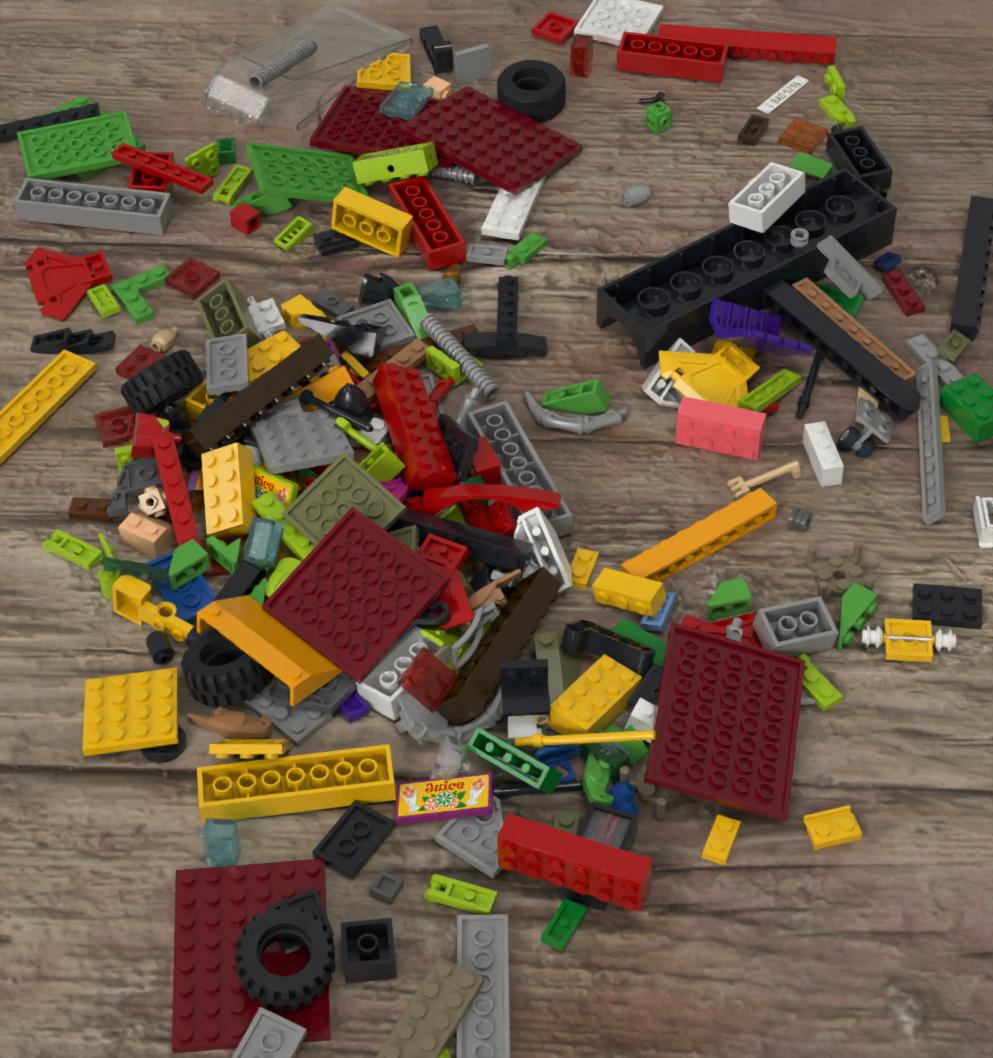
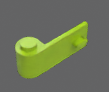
(105, 578)
(445, 639)

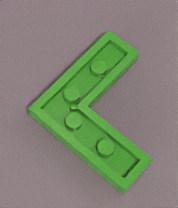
(130, 292)

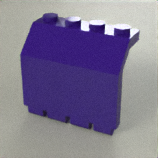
(752, 329)

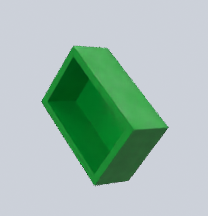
(970, 405)

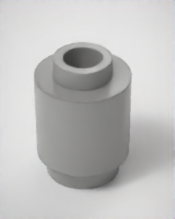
(635, 195)

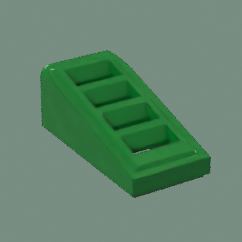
(226, 150)

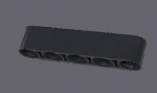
(239, 584)

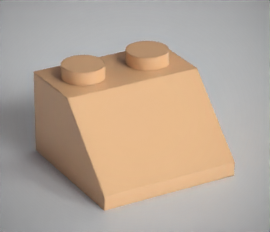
(147, 534)

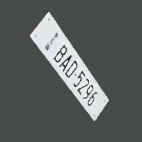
(783, 94)

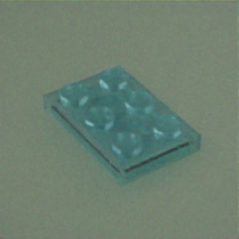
(406, 100)

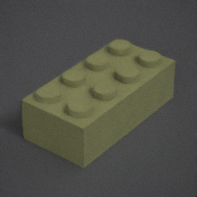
(227, 312)

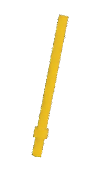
(541, 740)

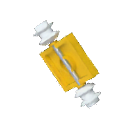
(908, 639)

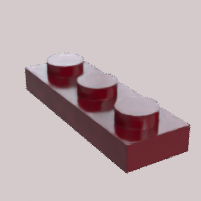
(903, 292)

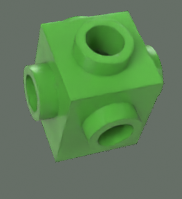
(658, 117)

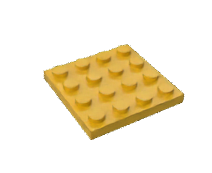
(131, 711)

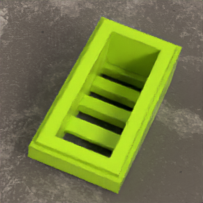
(294, 227)

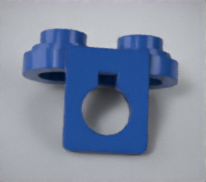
(559, 755)
(624, 797)

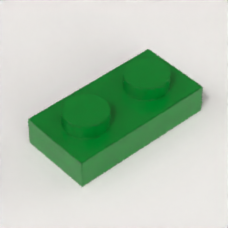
(563, 925)

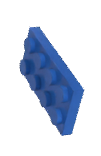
(187, 598)

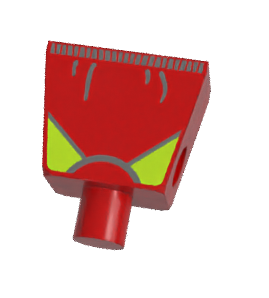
(144, 428)

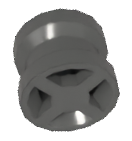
(799, 519)

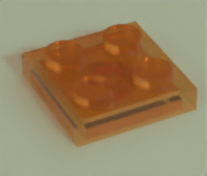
(803, 136)

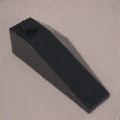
(358, 338)

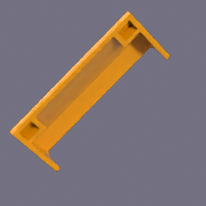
(270, 644)

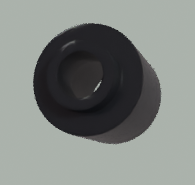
(159, 647)

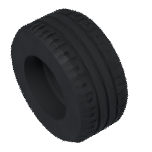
(532, 89)

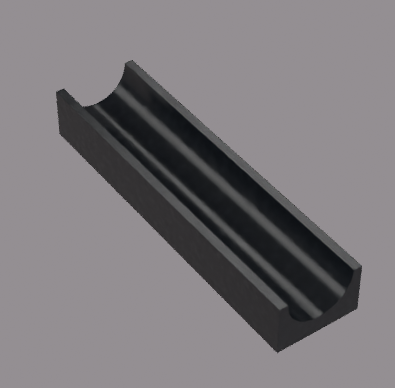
(737, 263)

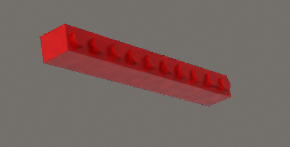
(761, 44)

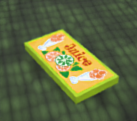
(280, 487)

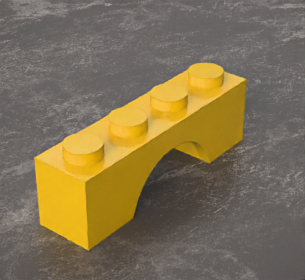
(298, 306)

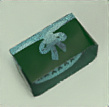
(612, 753)

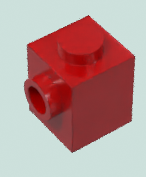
(245, 219)

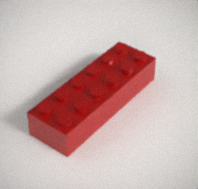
(672, 57)
(431, 225)
(574, 862)

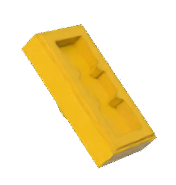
(356, 368)

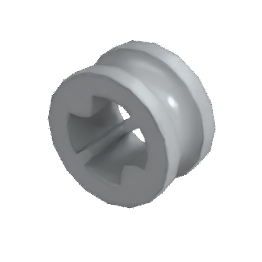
(799, 237)

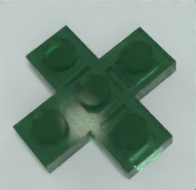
(133, 568)

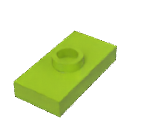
(103, 301)

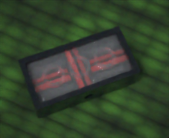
(607, 827)

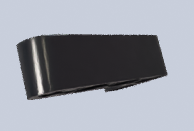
(438, 51)
(598, 640)

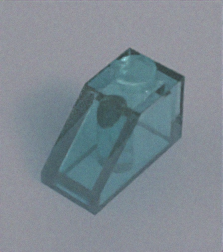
(441, 294)

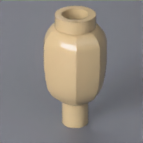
(164, 339)

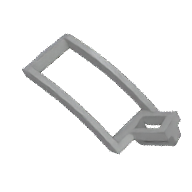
(478, 623)

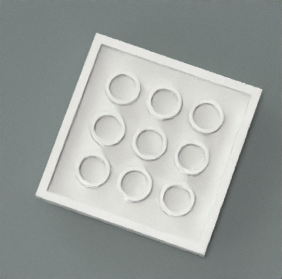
(610, 18)

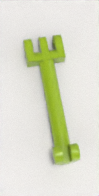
(351, 433)

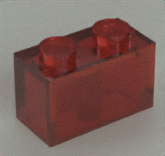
(581, 55)

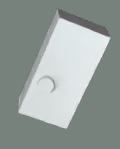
(766, 197)
(381, 686)

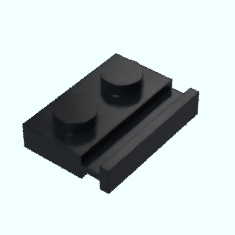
(333, 242)

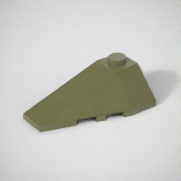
(562, 665)

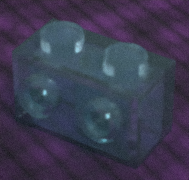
(220, 842)

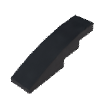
(77, 343)
(486, 344)

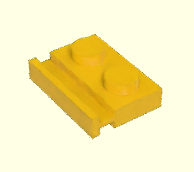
(832, 827)

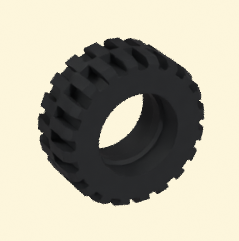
(162, 383)
(222, 672)
(281, 925)

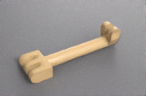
(742, 488)

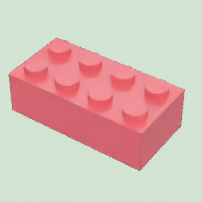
(720, 428)

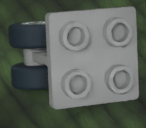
(874, 422)

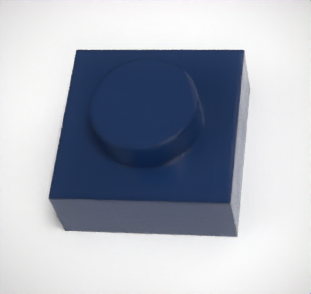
(887, 261)

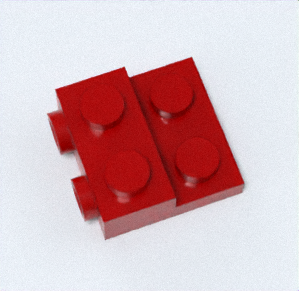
(495, 518)

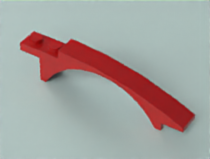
(520, 497)

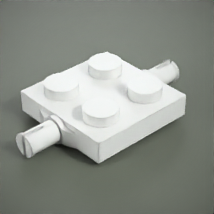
(266, 317)

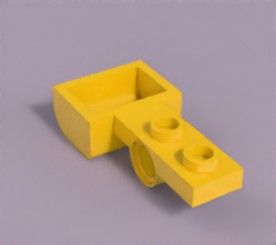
(133, 602)

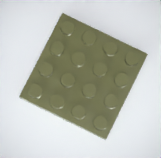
(334, 493)

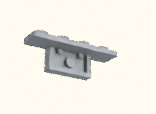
(847, 271)

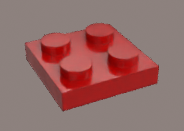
(554, 28)

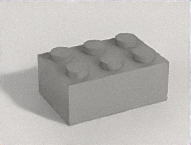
(796, 627)

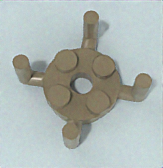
(837, 566)
(655, 797)

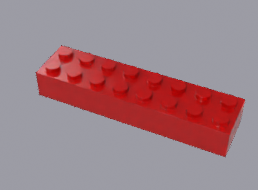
(413, 427)

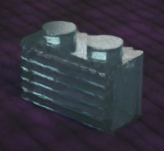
(263, 541)

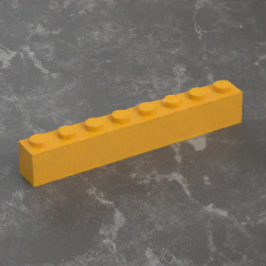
(703, 537)

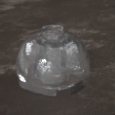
(450, 760)

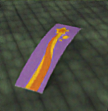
(196, 479)

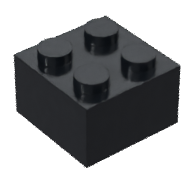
(368, 950)

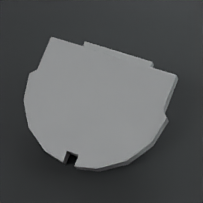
(414, 711)

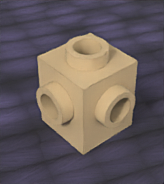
(153, 502)

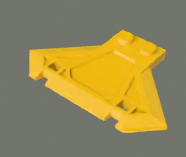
(709, 377)

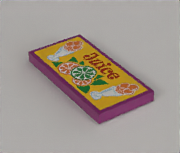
(444, 799)

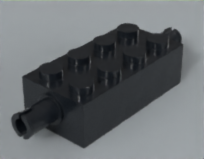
(859, 154)

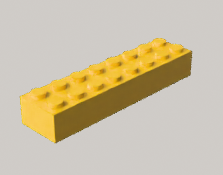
(296, 783)

